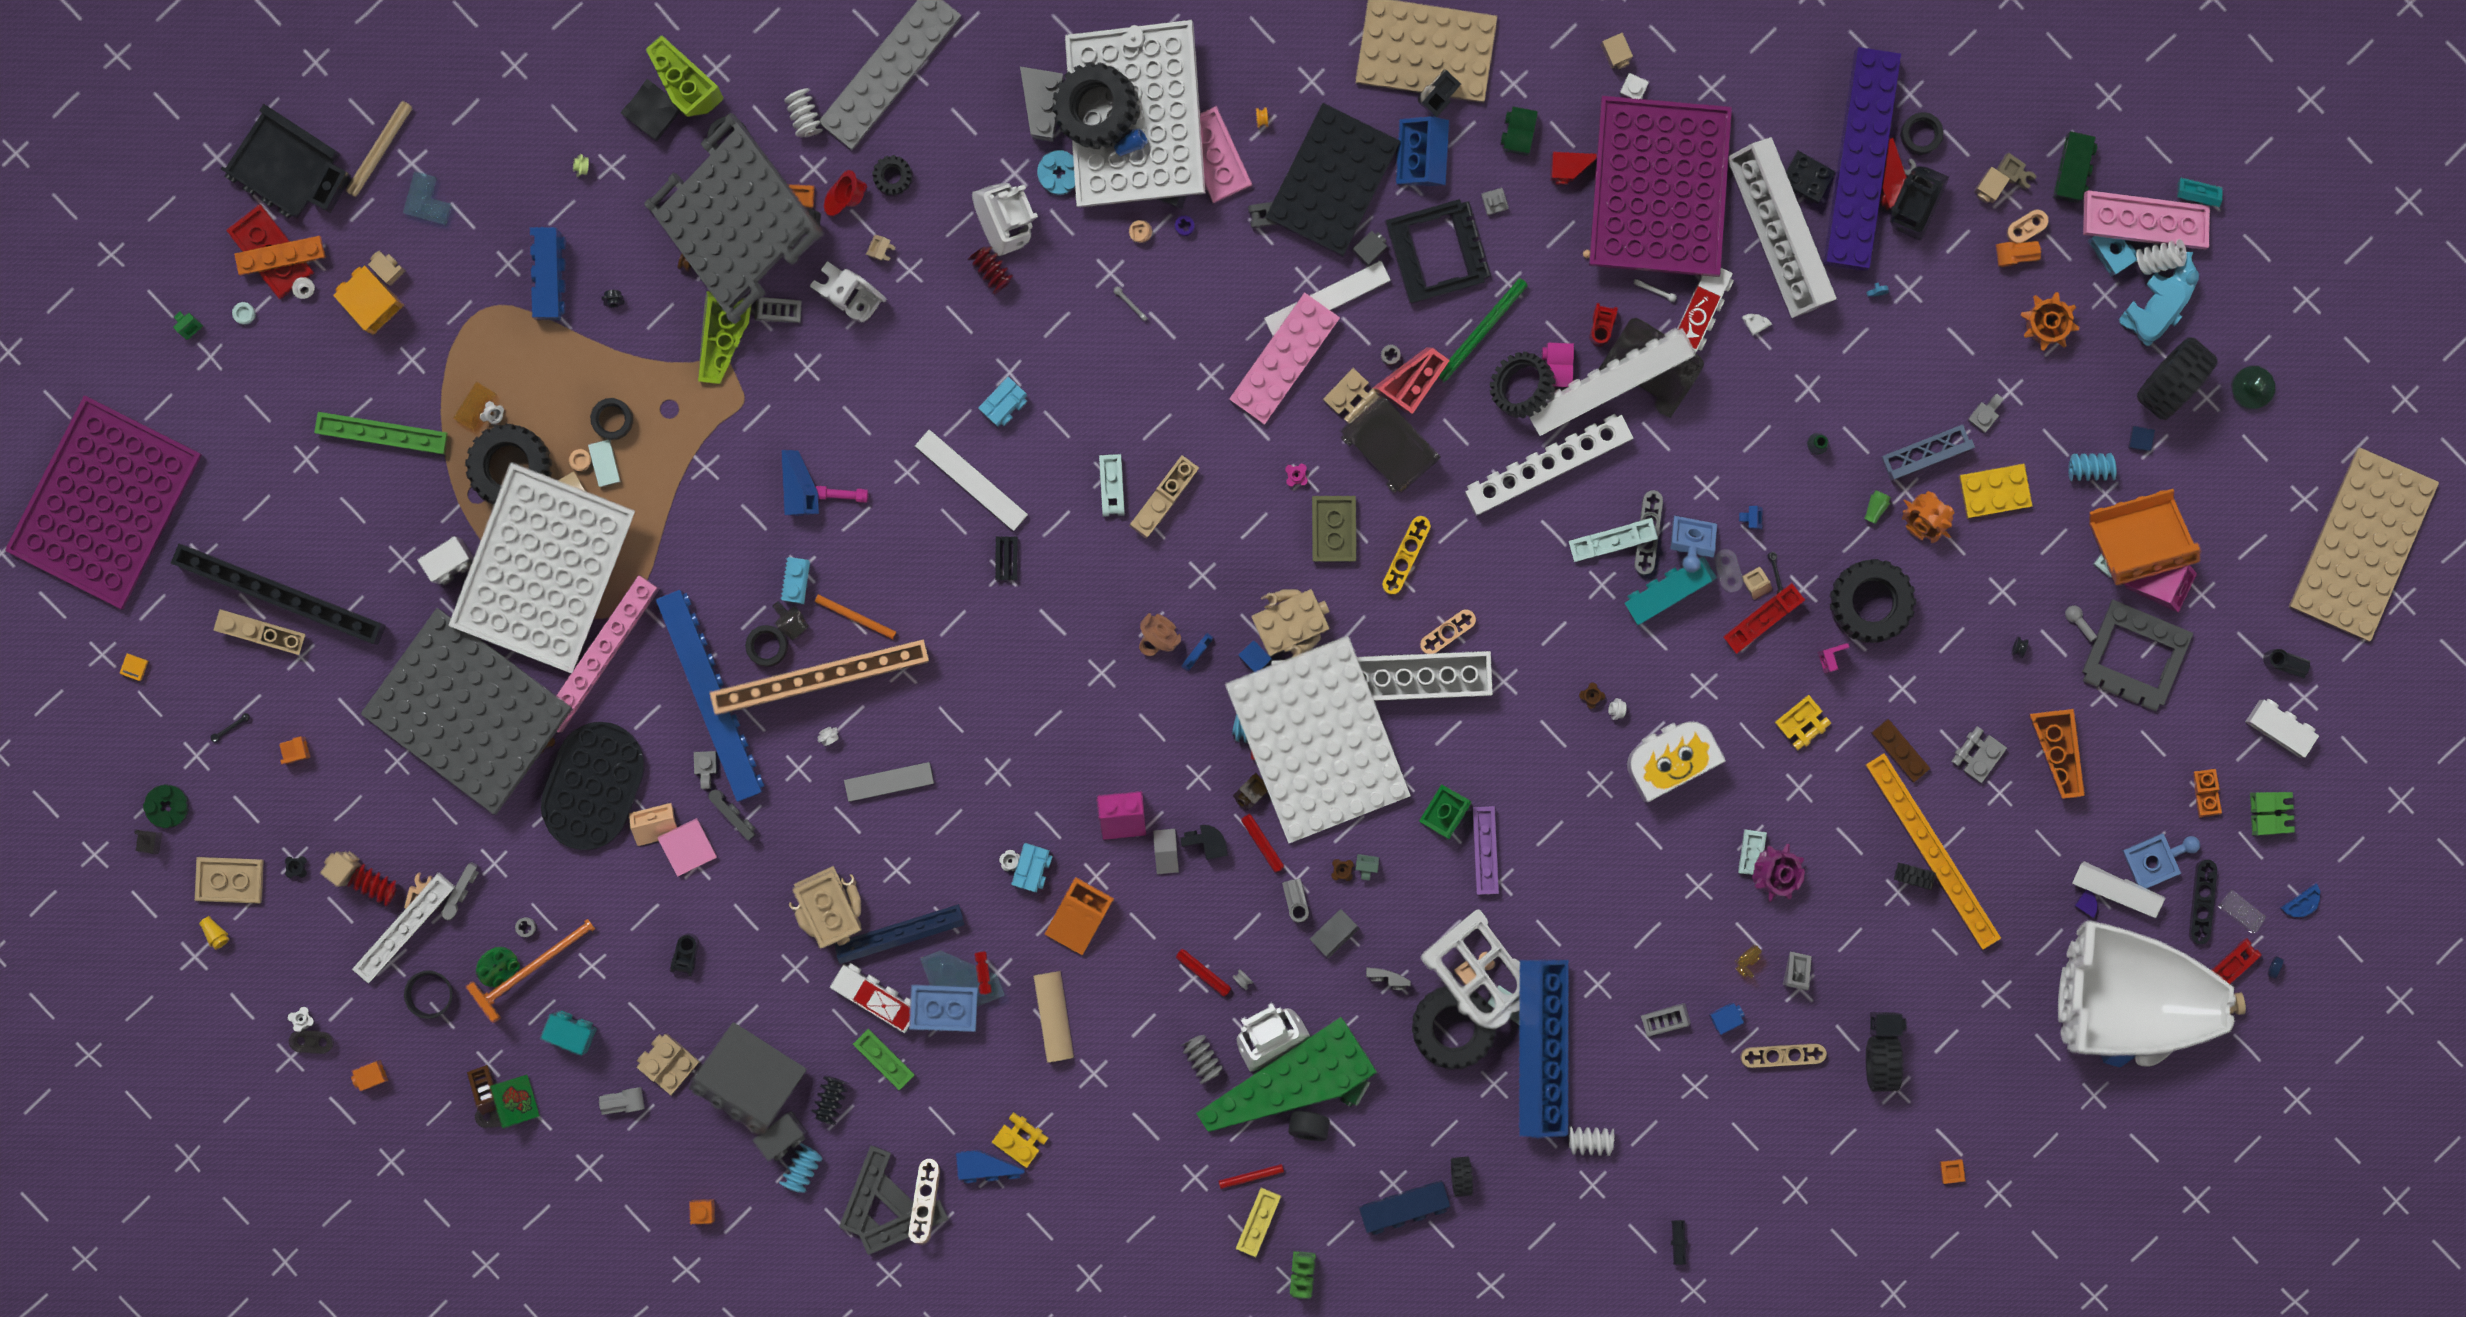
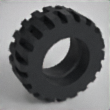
(1074, 89)
(2177, 378)
(489, 443)
(1901, 592)
(1436, 1052)

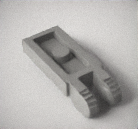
(459, 892)

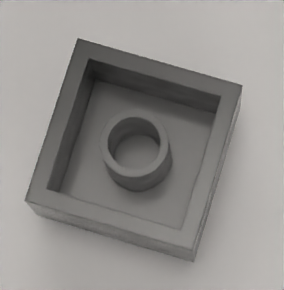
(779, 1136)

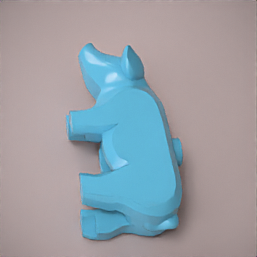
(2166, 304)

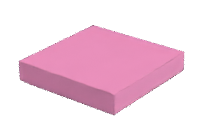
(687, 847)

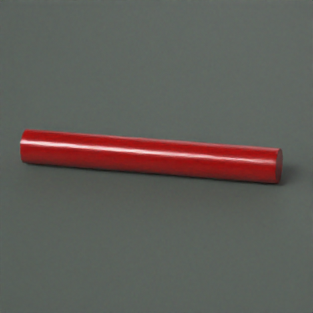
(1251, 1176)

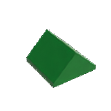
(1445, 811)

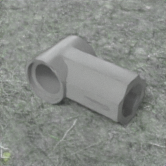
(1295, 897)
(627, 1101)

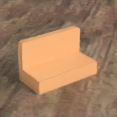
(652, 823)

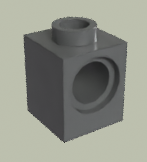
(1370, 247)

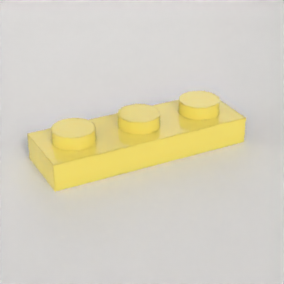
(1258, 1222)

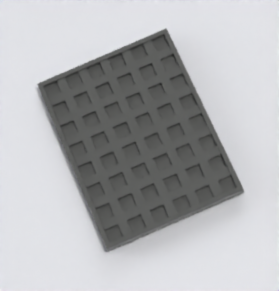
(466, 711)

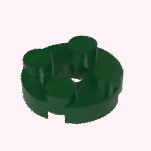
(153, 806)

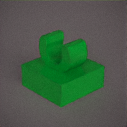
(187, 325)

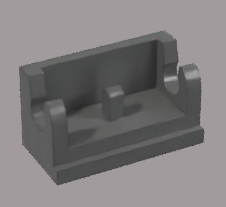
(1334, 933)

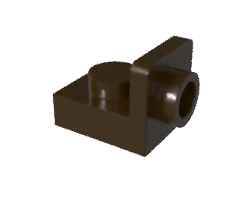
(1250, 792)

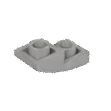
(1394, 979)

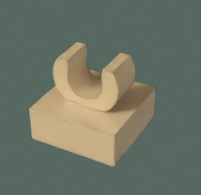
(878, 248)

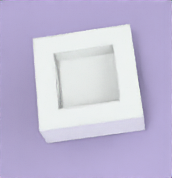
(1634, 87)

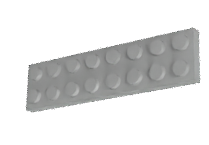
(889, 70)

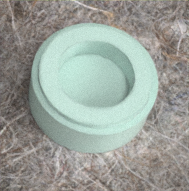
(243, 313)

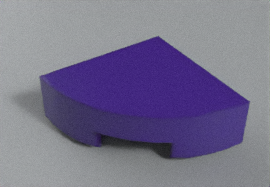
(2087, 903)

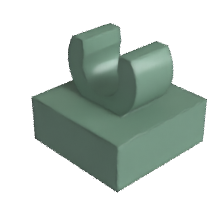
(1366, 865)

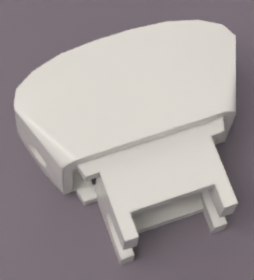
(1003, 213)
(841, 286)
(1270, 1036)

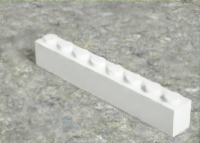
(1613, 380)

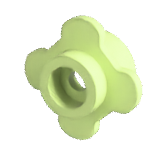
(581, 165)

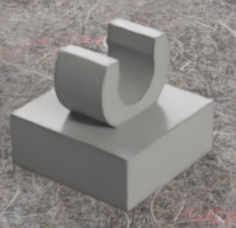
(1494, 201)

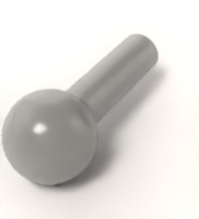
(2074, 615)

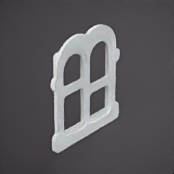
(1504, 1003)

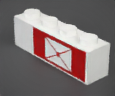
(872, 996)

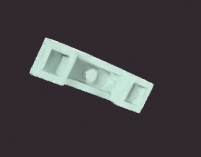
(1613, 540)

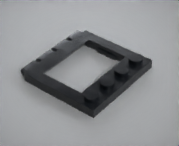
(1408, 260)

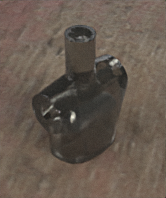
(791, 621)

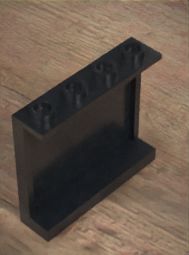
(279, 162)

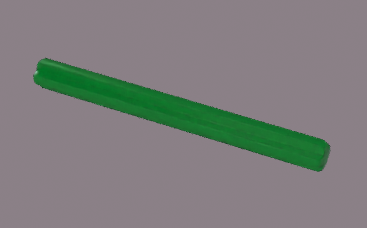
(1483, 328)

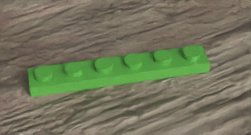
(381, 433)

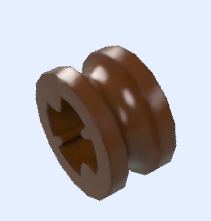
(683, 263)

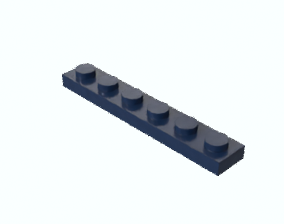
(900, 933)

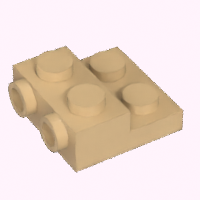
(667, 1063)

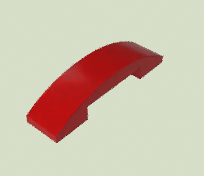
(1763, 618)

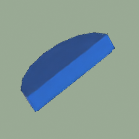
(1197, 652)
(2304, 903)

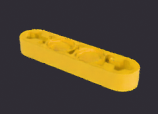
(1402, 553)

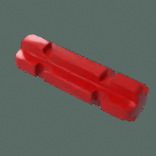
(983, 973)

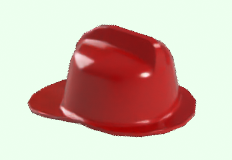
(844, 193)

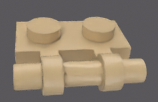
(1346, 391)

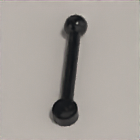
(1772, 557)
(216, 737)

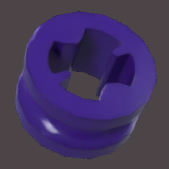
(1188, 220)

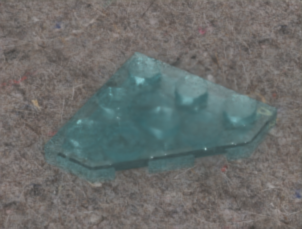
(948, 970)

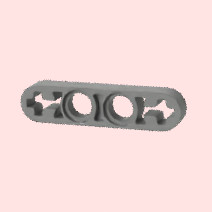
(1657, 506)

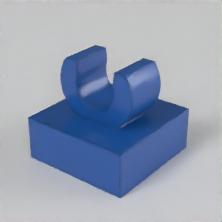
(1754, 517)

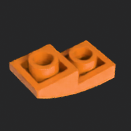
(2206, 793)

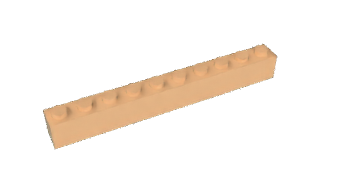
(819, 677)

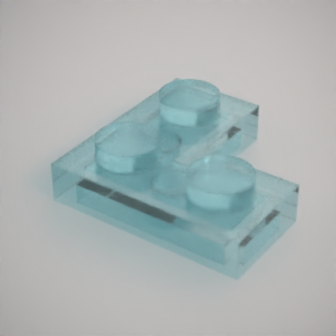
(420, 201)

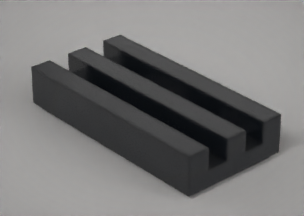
(1006, 539)

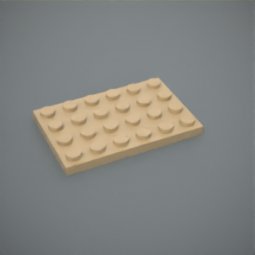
(1413, 43)

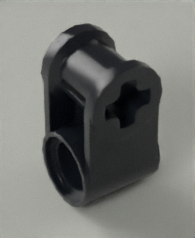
(685, 956)

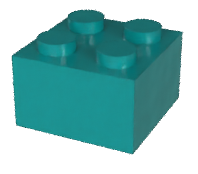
(568, 1032)

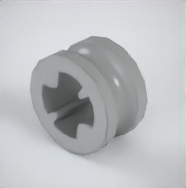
(1394, 360)
(521, 932)
(1242, 979)

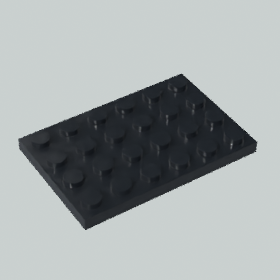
(1332, 179)

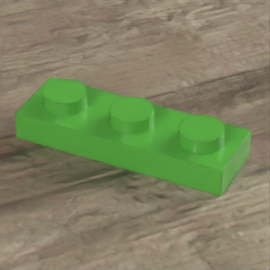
(883, 1059)

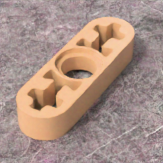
(1464, 627)

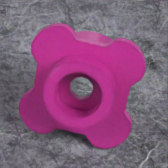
(1301, 479)

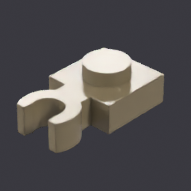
(2013, 169)

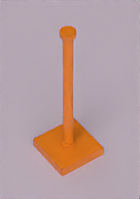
(486, 1000)

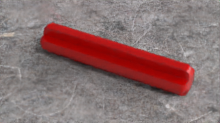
(1262, 843)
(1203, 972)

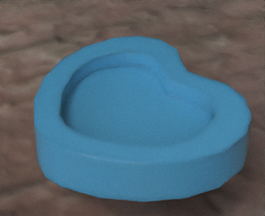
(1879, 290)

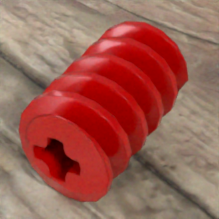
(373, 885)

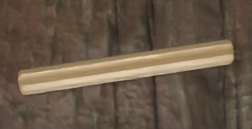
(379, 148)

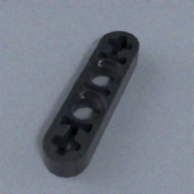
(2207, 902)

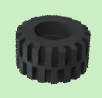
(1884, 1063)

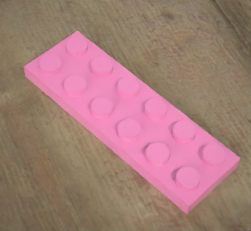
(2145, 219)
(1284, 358)

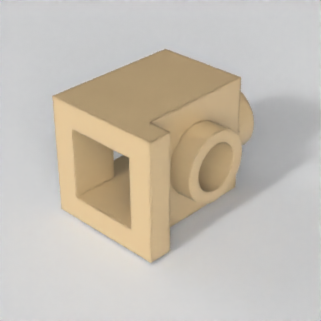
(386, 267)

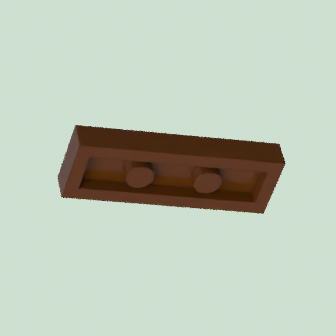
(1900, 750)

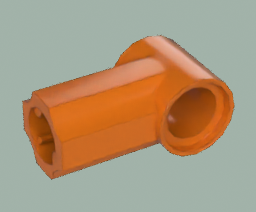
(2011, 253)

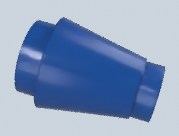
(1131, 142)

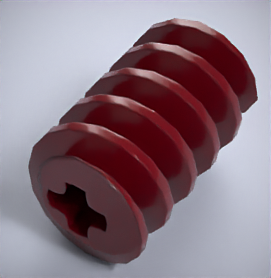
(991, 268)

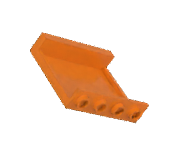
(2143, 537)

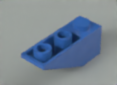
(798, 487)
(980, 1164)

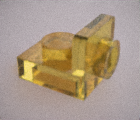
(1750, 957)

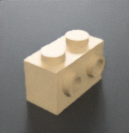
(340, 867)

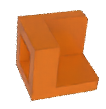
(294, 750)

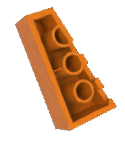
(2060, 747)

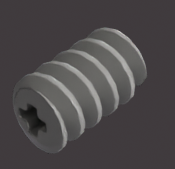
(1202, 1058)

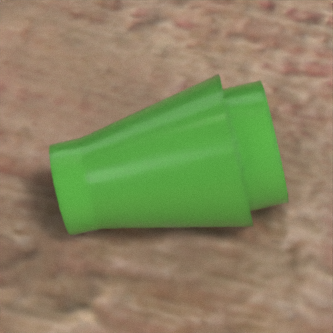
(1877, 505)

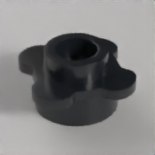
(613, 298)
(291, 862)

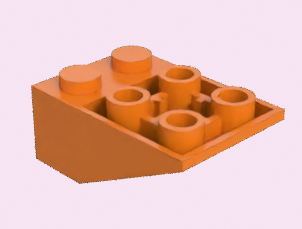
(1079, 916)

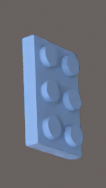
(943, 1008)

